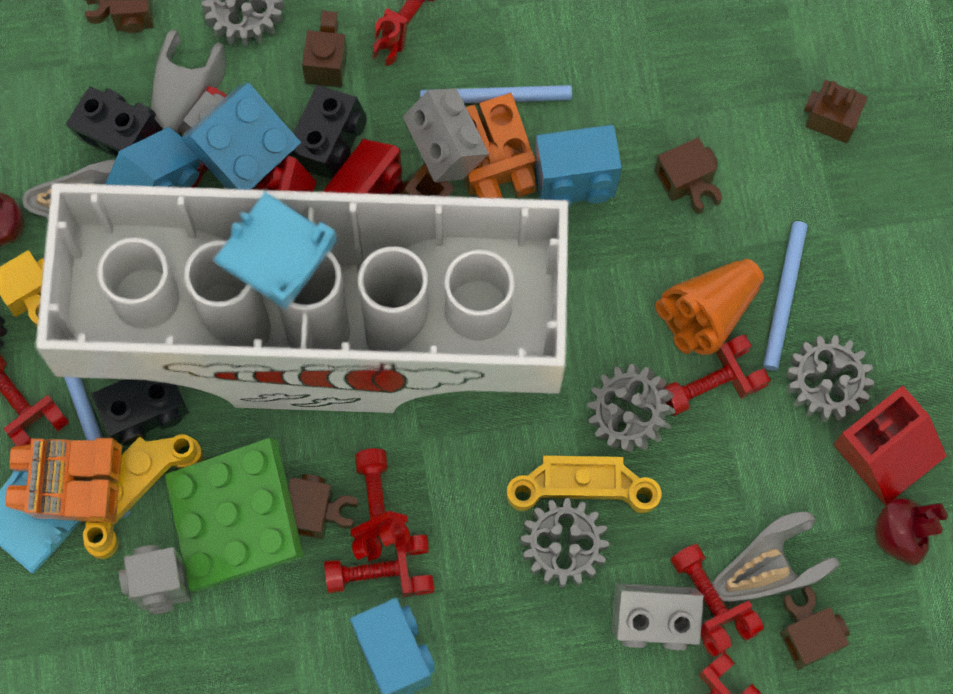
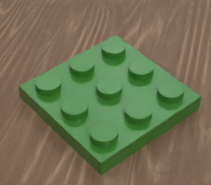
(233, 515)

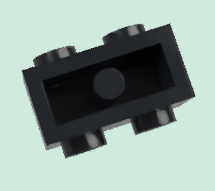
(110, 122)
(328, 131)
(138, 406)

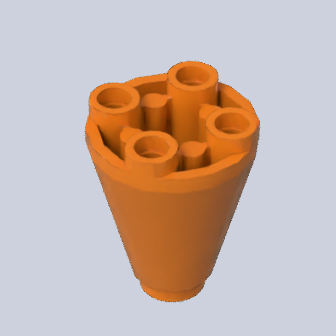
(709, 305)

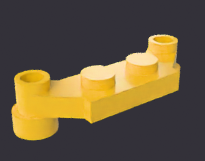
(139, 470)
(584, 479)

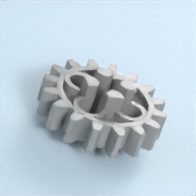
(253, 24)
(849, 389)
(651, 400)
(580, 560)

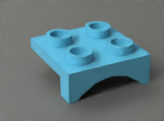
(275, 249)
(28, 538)

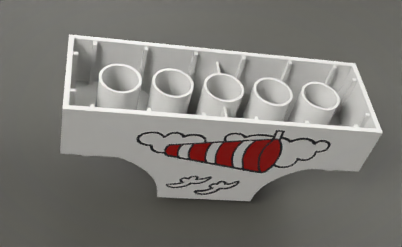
(398, 310)

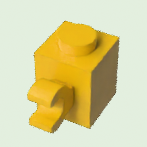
(22, 285)

